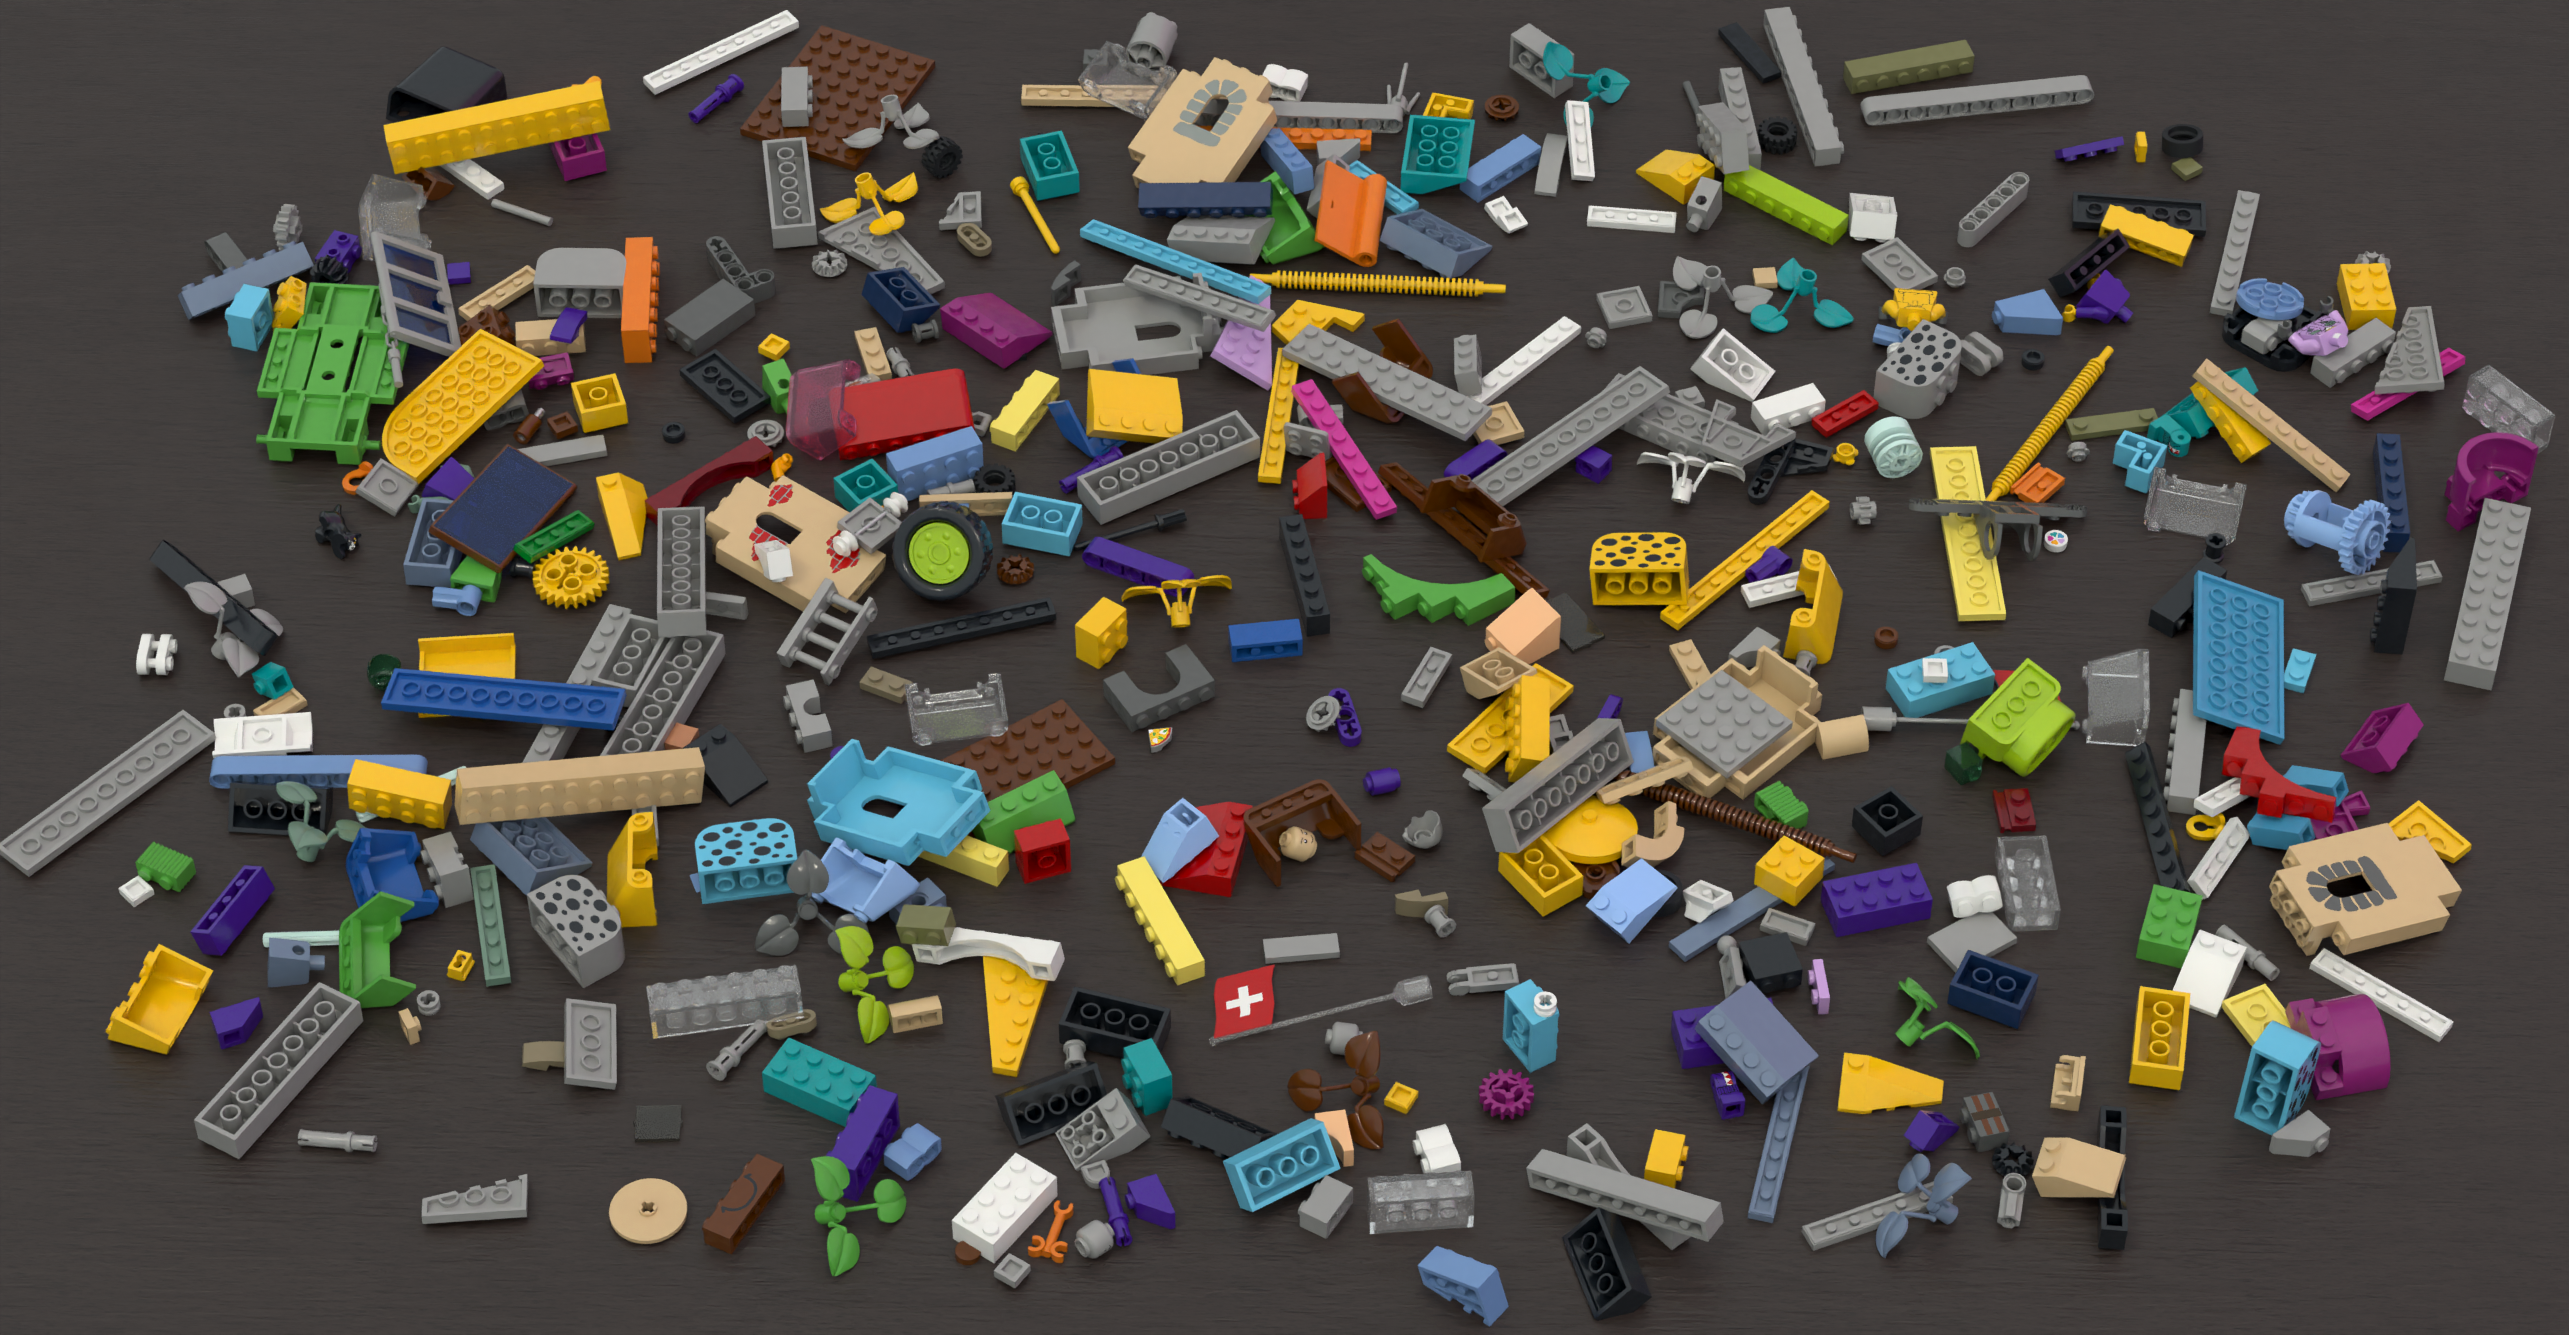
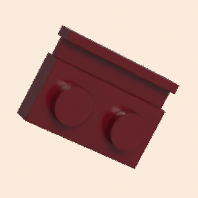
(2014, 810)

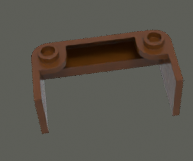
(1398, 348)
(1502, 527)
(1308, 807)

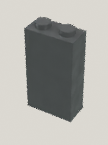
(709, 317)

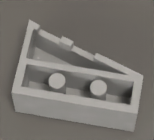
(447, 869)

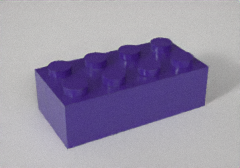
(1876, 899)
(1690, 1046)
(866, 1137)

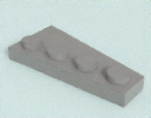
(493, 1202)

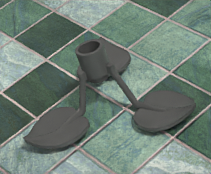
(804, 876)

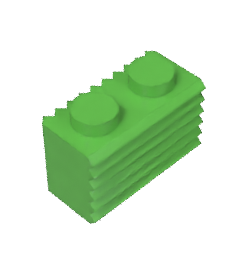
(1780, 805)
(165, 867)

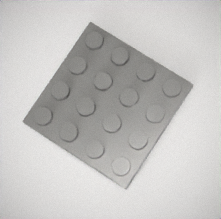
(1724, 724)

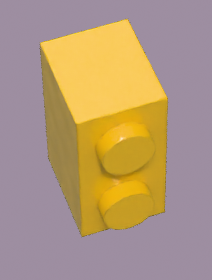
(1665, 1158)

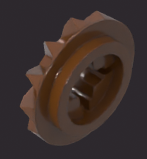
(1508, 103)
(1015, 576)

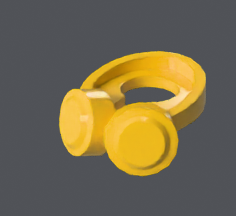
(2217, 822)

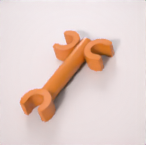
(1050, 1247)

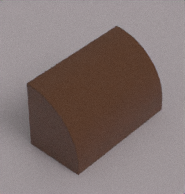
(434, 183)

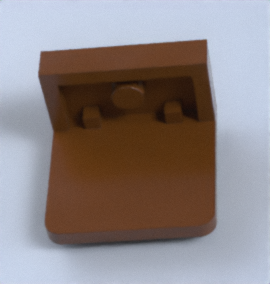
(490, 321)

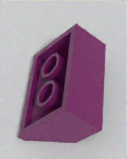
(2383, 738)

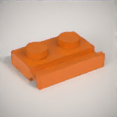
(2037, 484)

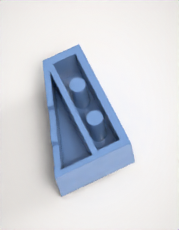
(1466, 1281)

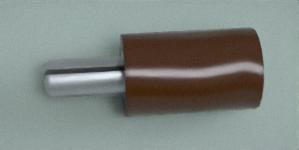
(529, 427)

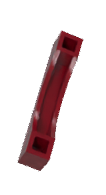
(747, 459)

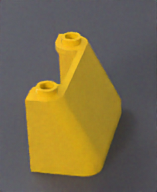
(1816, 627)
(627, 880)

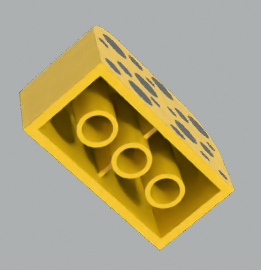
(1639, 569)

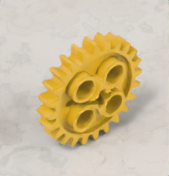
(571, 577)

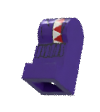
(1727, 1094)

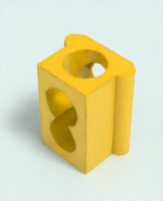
(462, 972)

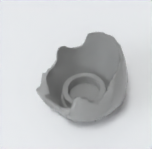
(1424, 831)

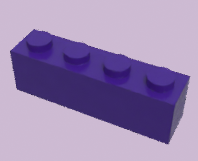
(232, 910)

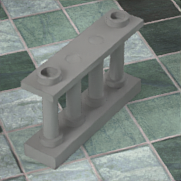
(816, 613)

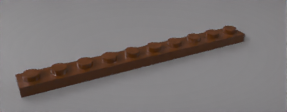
(1460, 529)

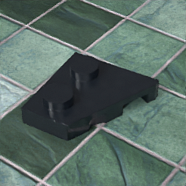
(1808, 458)

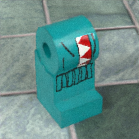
(2171, 434)

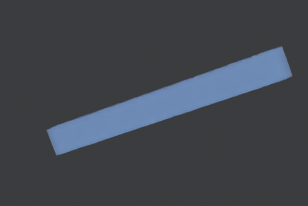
(304, 769)

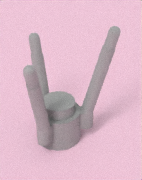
(1399, 99)

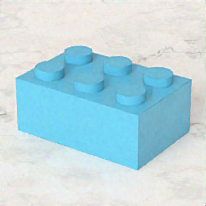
(1042, 523)
(1526, 1033)

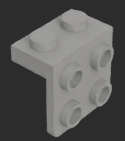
(1306, 440)

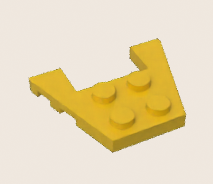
(1318, 315)

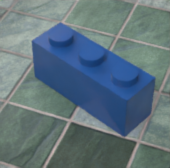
(1265, 640)

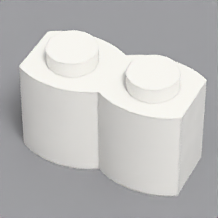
(1285, 83)
(1974, 896)
(1436, 1150)

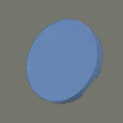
(2270, 299)

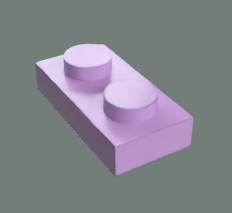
(1820, 992)

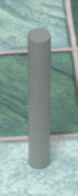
(522, 212)

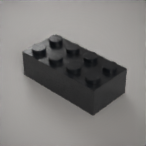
(1112, 1022)

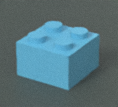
(249, 317)

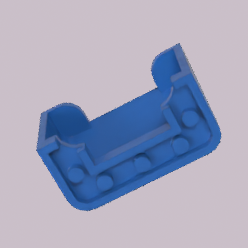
(386, 864)

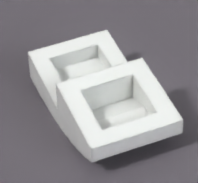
(1504, 215)

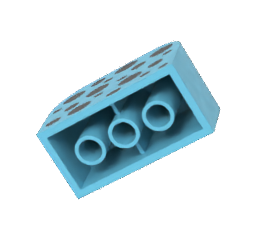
(744, 859)
(2277, 1078)

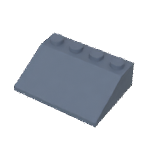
(1433, 242)
(529, 851)
(1755, 1042)

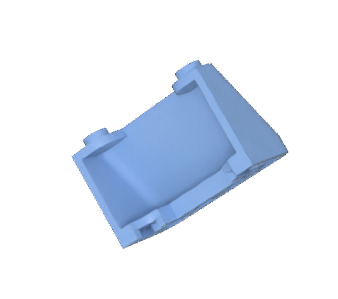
(863, 883)

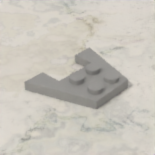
(1738, 443)

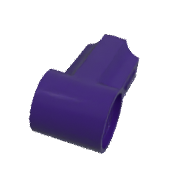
(1771, 563)

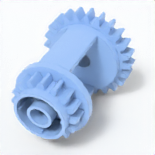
(2353, 533)

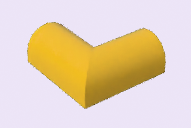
(1449, 106)

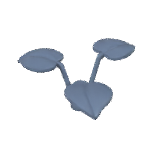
(1946, 1183)

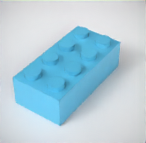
(1967, 680)
(1281, 1164)

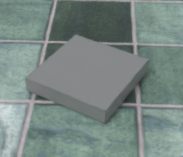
(1624, 307)
(387, 487)

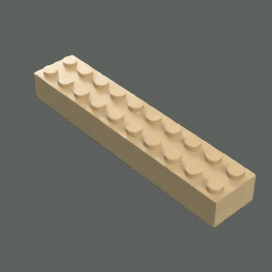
(579, 785)

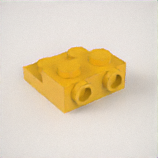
(289, 304)

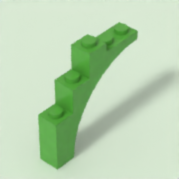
(1434, 600)

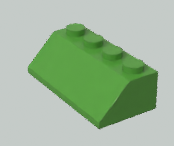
(1025, 806)

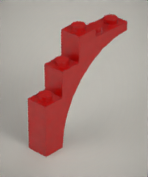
(2274, 791)

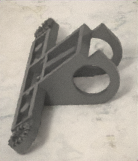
(2015, 514)

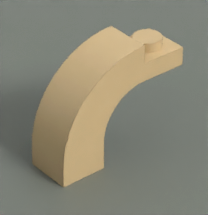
(1663, 845)

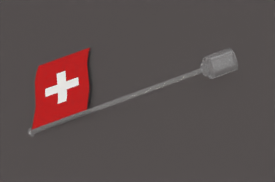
(1247, 1002)

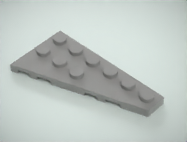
(2414, 357)

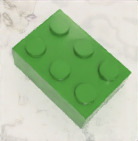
(2169, 926)

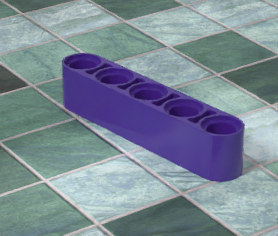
(1134, 564)

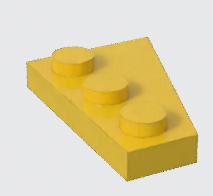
(2420, 821)

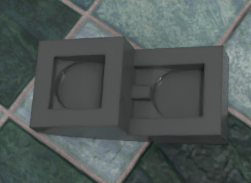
(1064, 281)

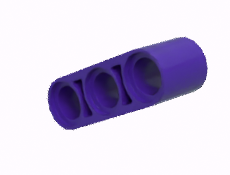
(1476, 460)

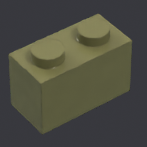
(926, 925)

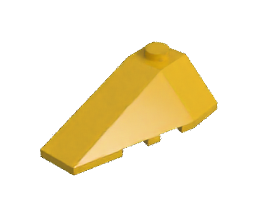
(624, 512)

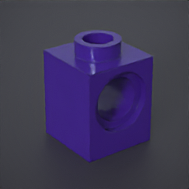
(1594, 464)

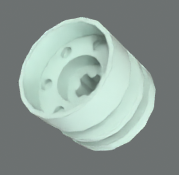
(1893, 447)

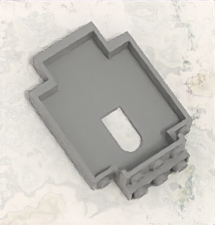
(1105, 324)

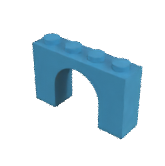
(2294, 830)

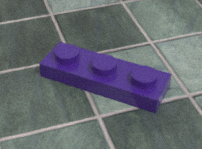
(2089, 149)

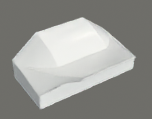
(1704, 899)

